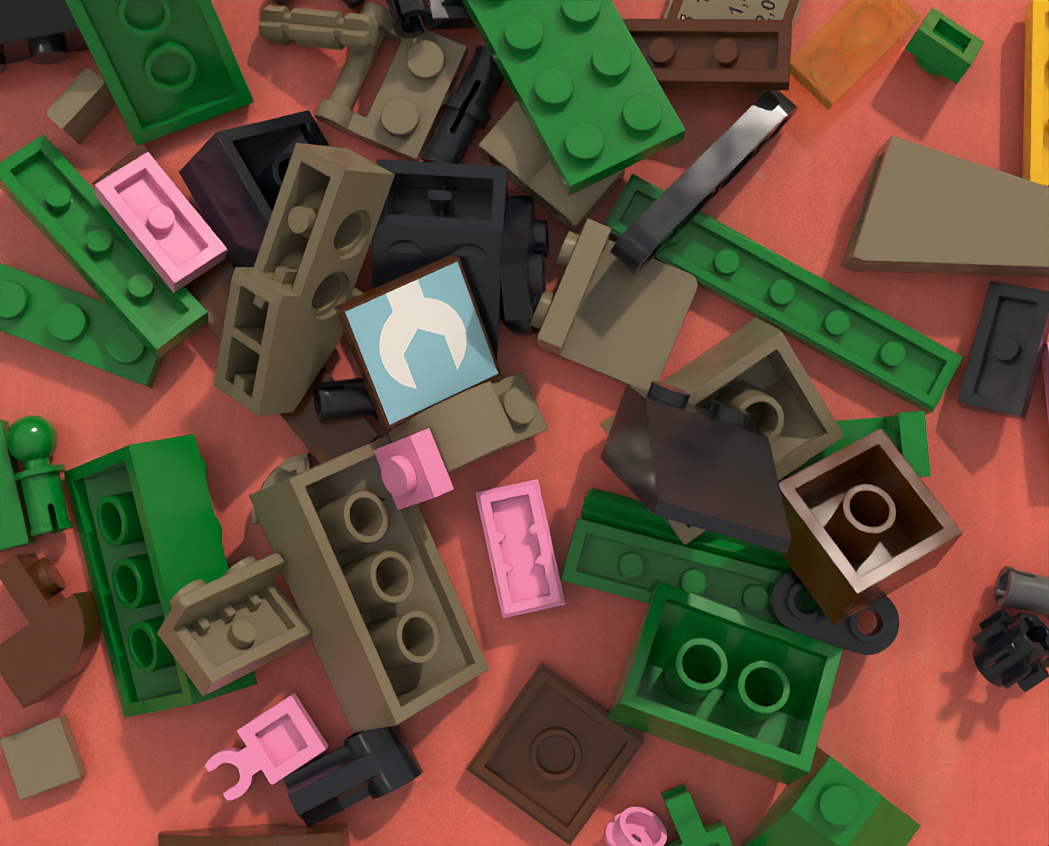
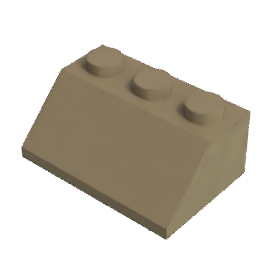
(764, 377)

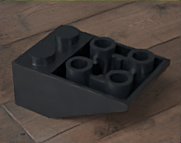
(442, 213)

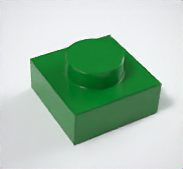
(943, 46)

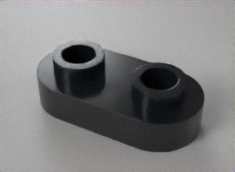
(818, 626)

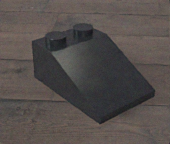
(698, 465)

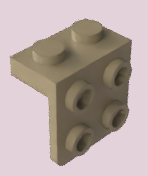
(608, 314)

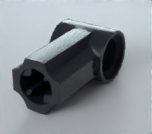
(365, 766)

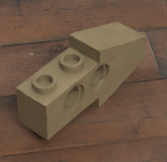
(283, 309)

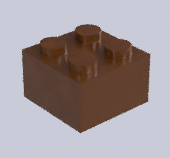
(862, 526)

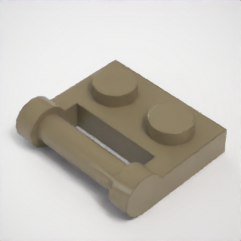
(409, 95)

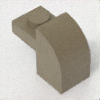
(478, 422)

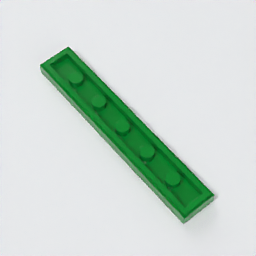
(798, 303)

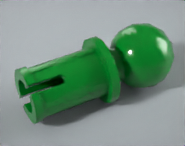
(33, 442)

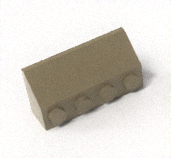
(369, 589)

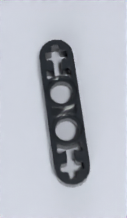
(703, 180)

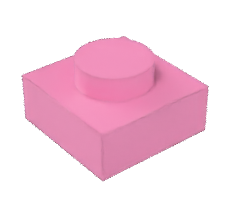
(413, 469)

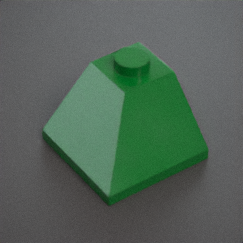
(832, 810)

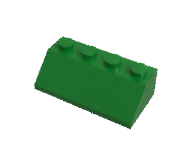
(143, 539)

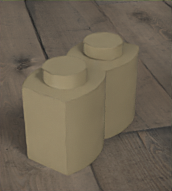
(528, 167)

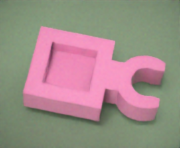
(274, 743)

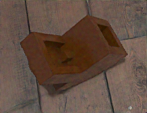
(60, 631)

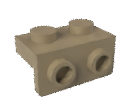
(232, 623)

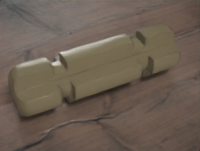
(319, 28)

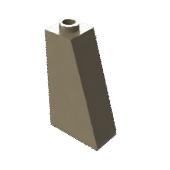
(948, 217)

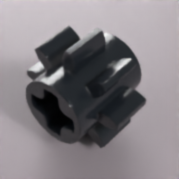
(1012, 650)

